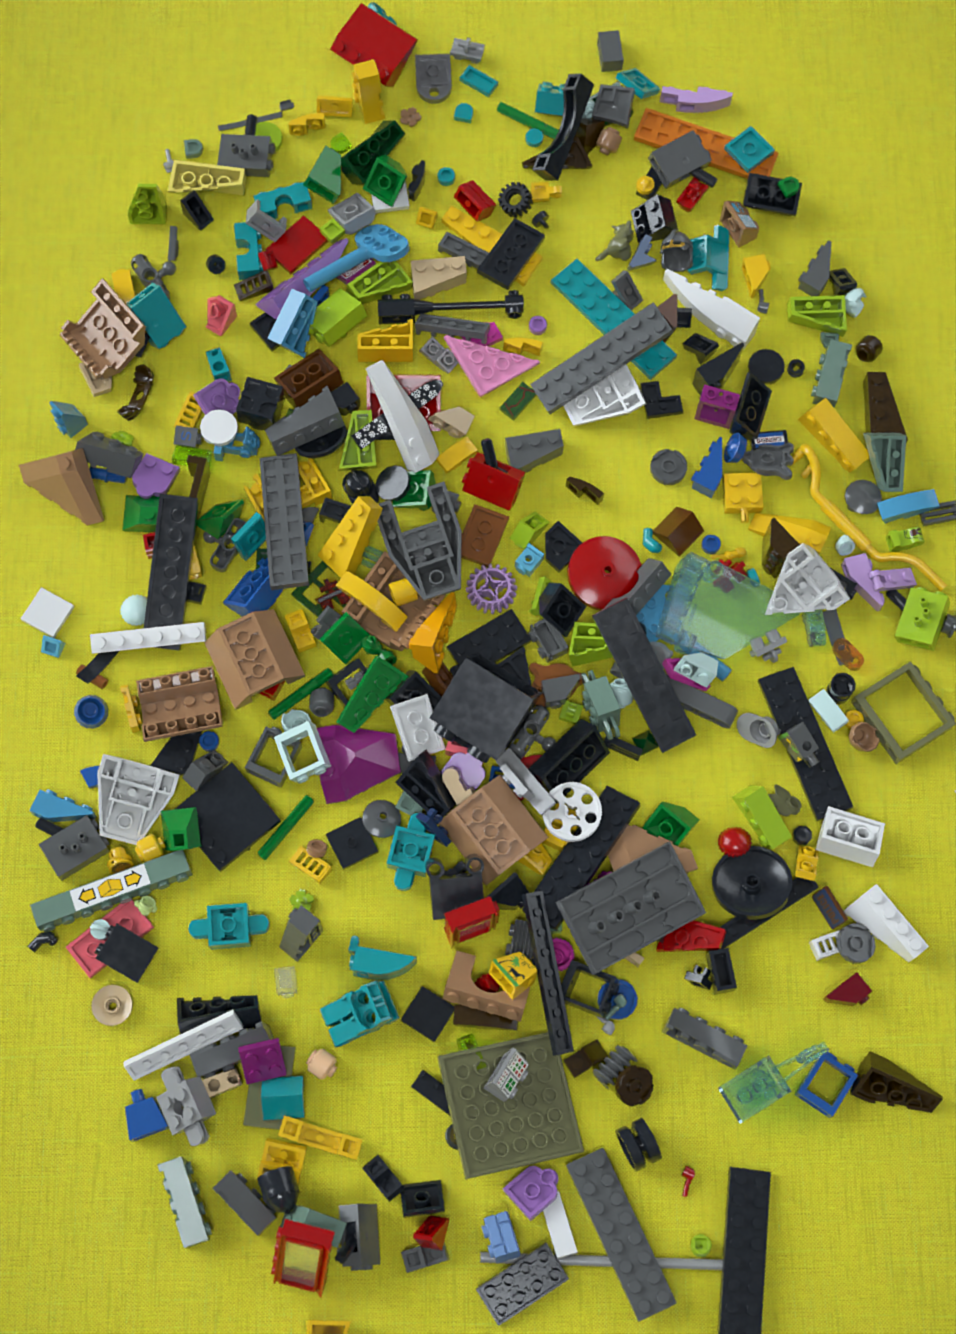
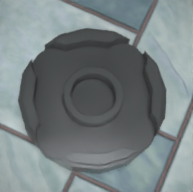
(668, 467)
(855, 943)

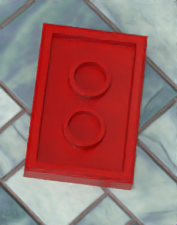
(297, 244)

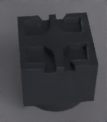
(260, 404)

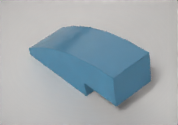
(908, 505)

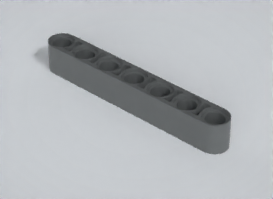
(698, 702)

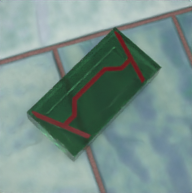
(518, 401)

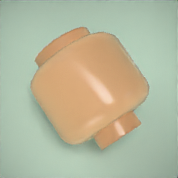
(321, 1064)

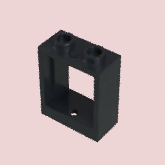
(340, 675)
(570, 980)

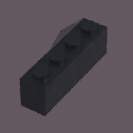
(197, 1012)

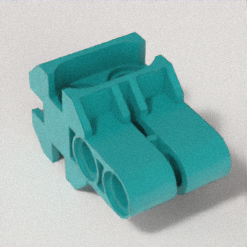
(355, 1006)

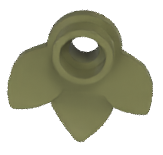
(785, 802)

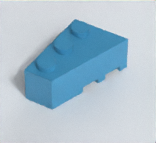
(294, 322)

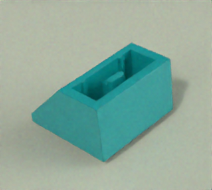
(550, 99)

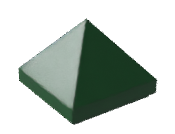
(645, 742)

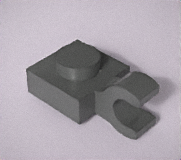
(326, 621)

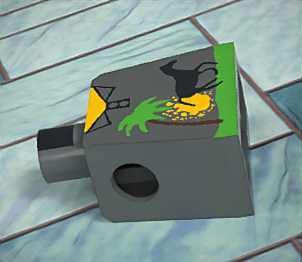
(800, 744)

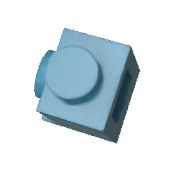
(534, 555)

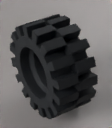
(521, 206)

